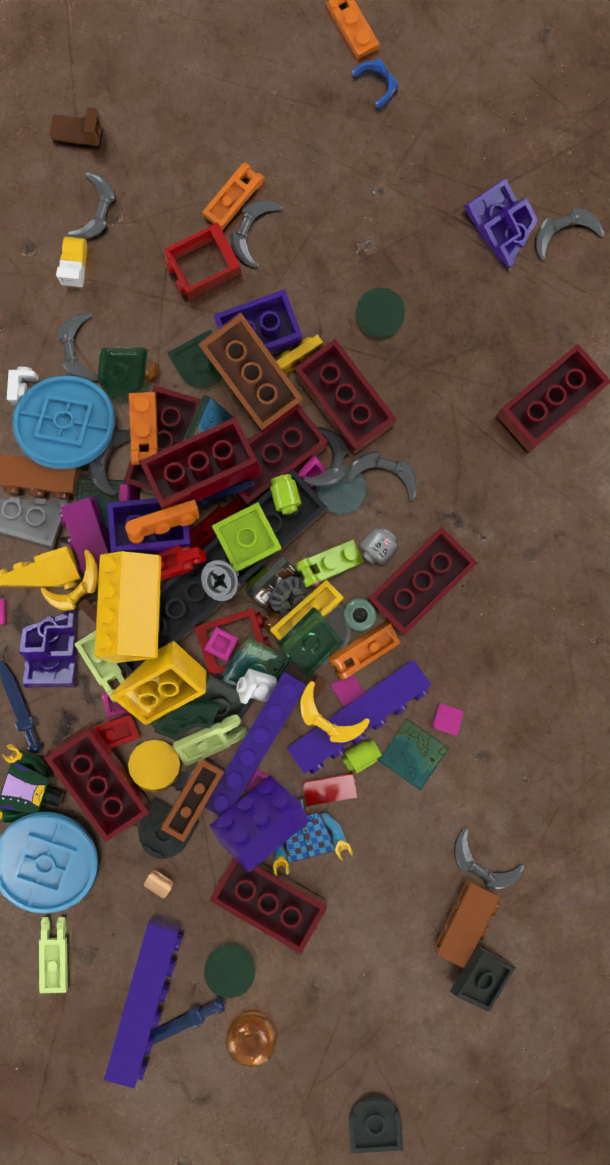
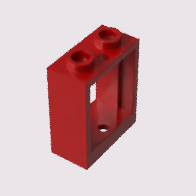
(184, 247)
(203, 635)

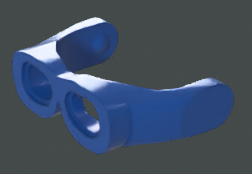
(379, 66)

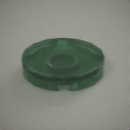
(380, 312)
(229, 970)

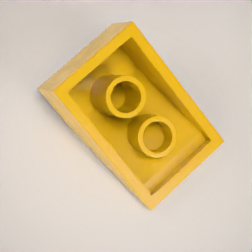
(161, 684)

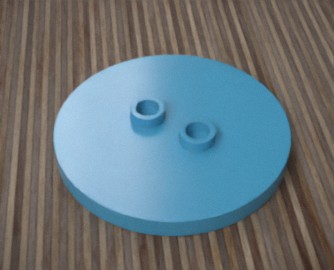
(64, 422)
(46, 862)

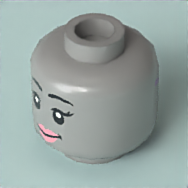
(379, 546)

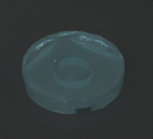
(344, 495)

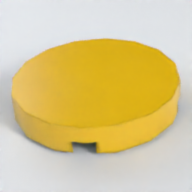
(154, 765)

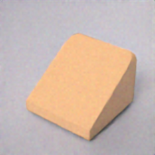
(158, 884)

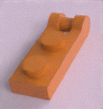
(354, 27)
(233, 195)
(143, 425)
(162, 521)
(364, 650)

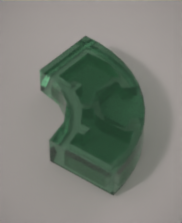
(190, 715)

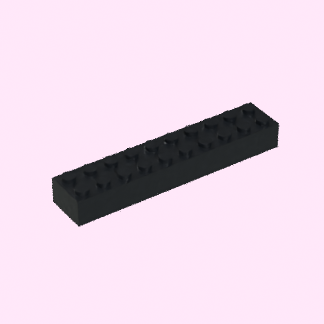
(183, 598)

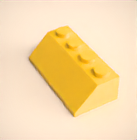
(128, 607)

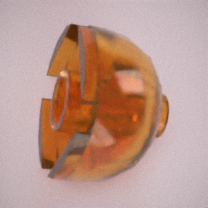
(251, 1039)

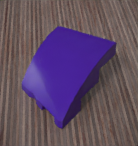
(502, 220)
(50, 651)

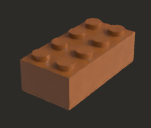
(250, 371)

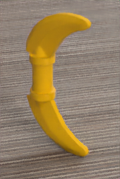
(88, 585)
(311, 716)

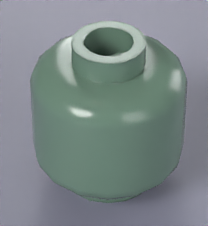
(365, 621)

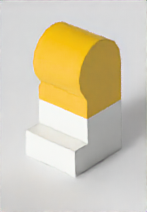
(72, 262)

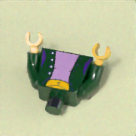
(26, 786)

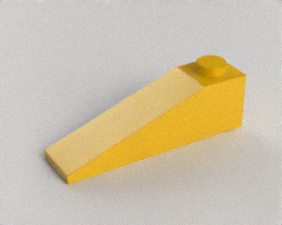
(49, 570)

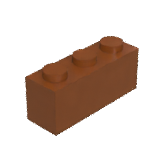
(25, 474)
(192, 799)
(467, 923)

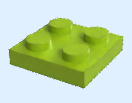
(247, 537)

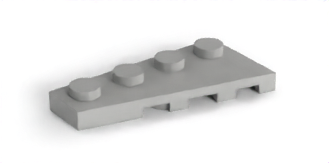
(31, 520)

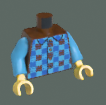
(313, 839)

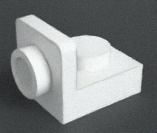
(16, 385)
(256, 686)

